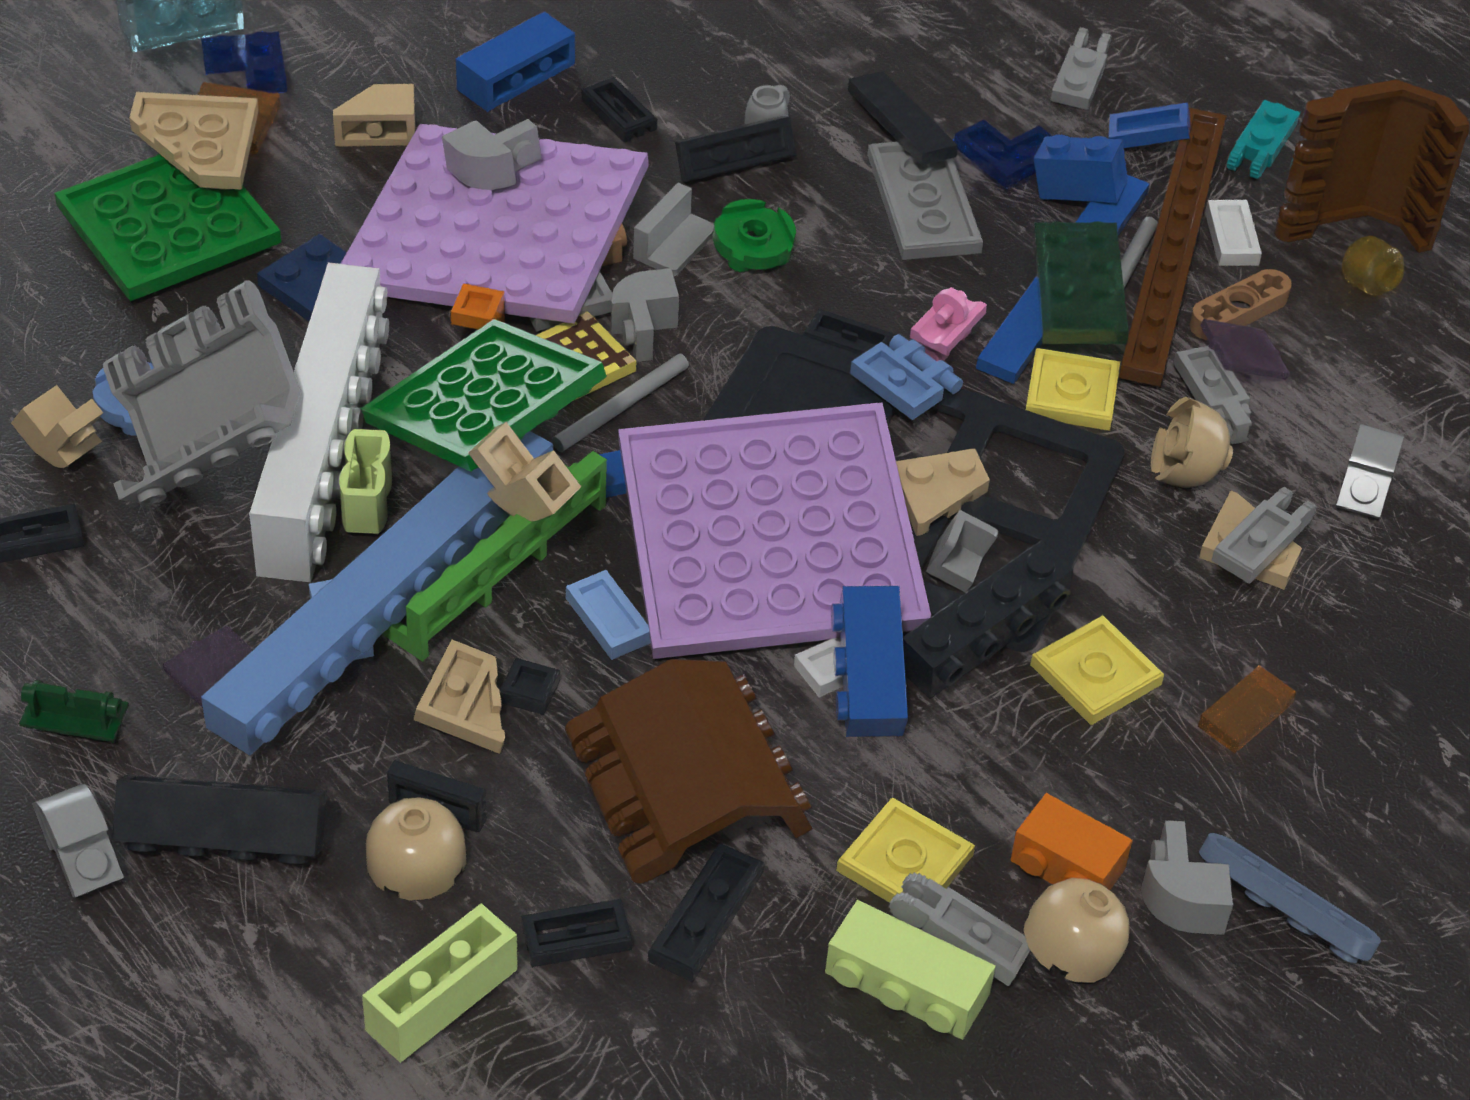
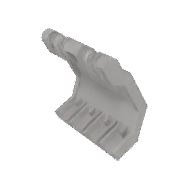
(206, 393)

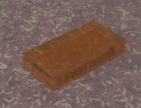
(1247, 709)

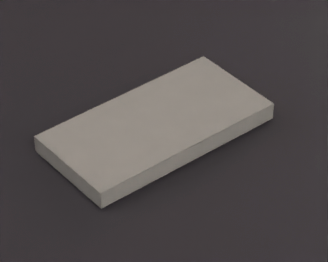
(924, 204)

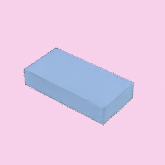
(608, 614)

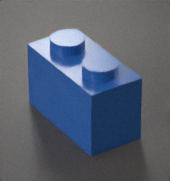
(1081, 168)

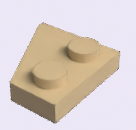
(940, 485)

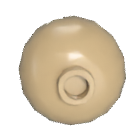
(1192, 446)
(415, 848)
(1078, 929)

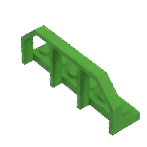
(492, 560)

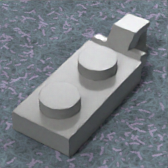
(1216, 389)

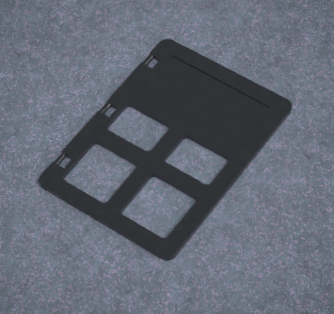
(800, 373)

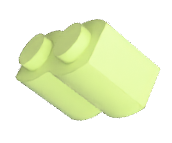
(365, 481)

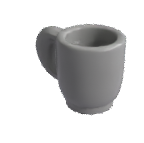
(767, 103)

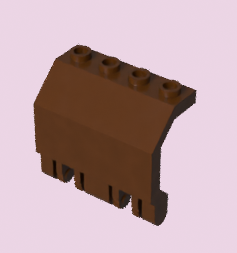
(1374, 154)
(685, 758)

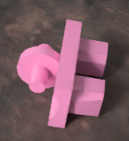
(947, 322)

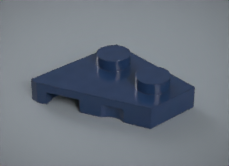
(299, 274)

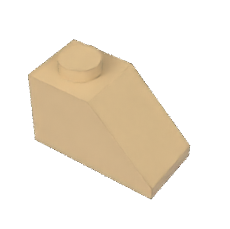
(377, 117)

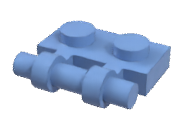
(905, 375)

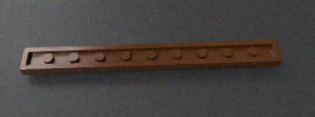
(1172, 250)

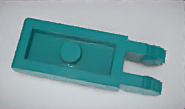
(1263, 137)

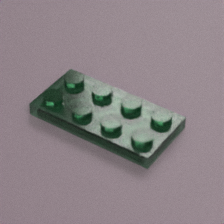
(1080, 283)

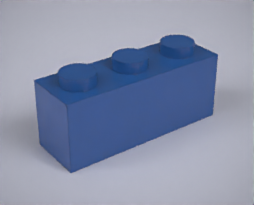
(515, 61)
(870, 661)

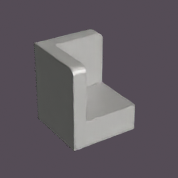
(961, 550)

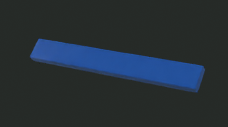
(1020, 332)

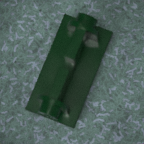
(69, 713)

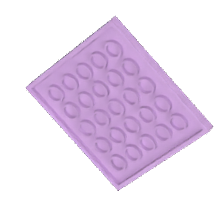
(528, 239)
(763, 523)

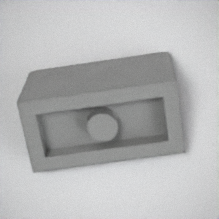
(670, 233)

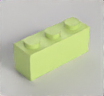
(909, 969)
(440, 982)

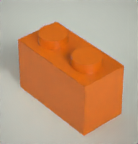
(1067, 844)

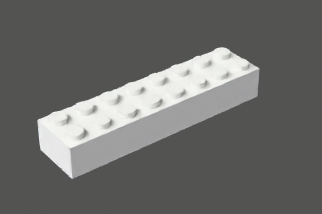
(306, 458)

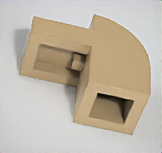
(57, 428)
(520, 482)

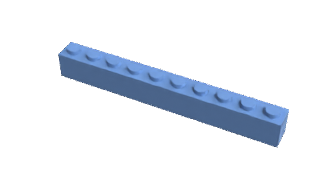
(354, 609)

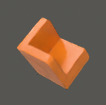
(477, 306)

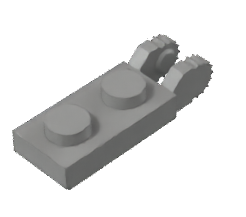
(1081, 71)
(1262, 536)
(960, 924)

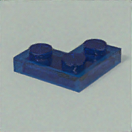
(254, 53)
(997, 155)

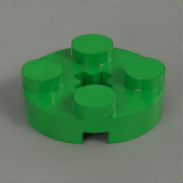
(751, 252)

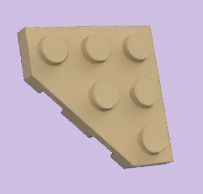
(198, 134)

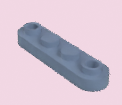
(1304, 908)

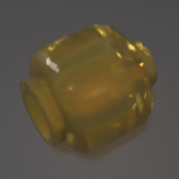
(1373, 265)

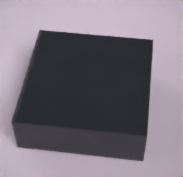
(529, 686)

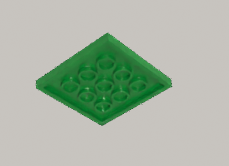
(161, 227)
(480, 384)

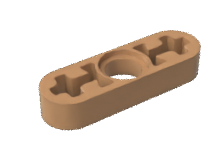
(1251, 291)

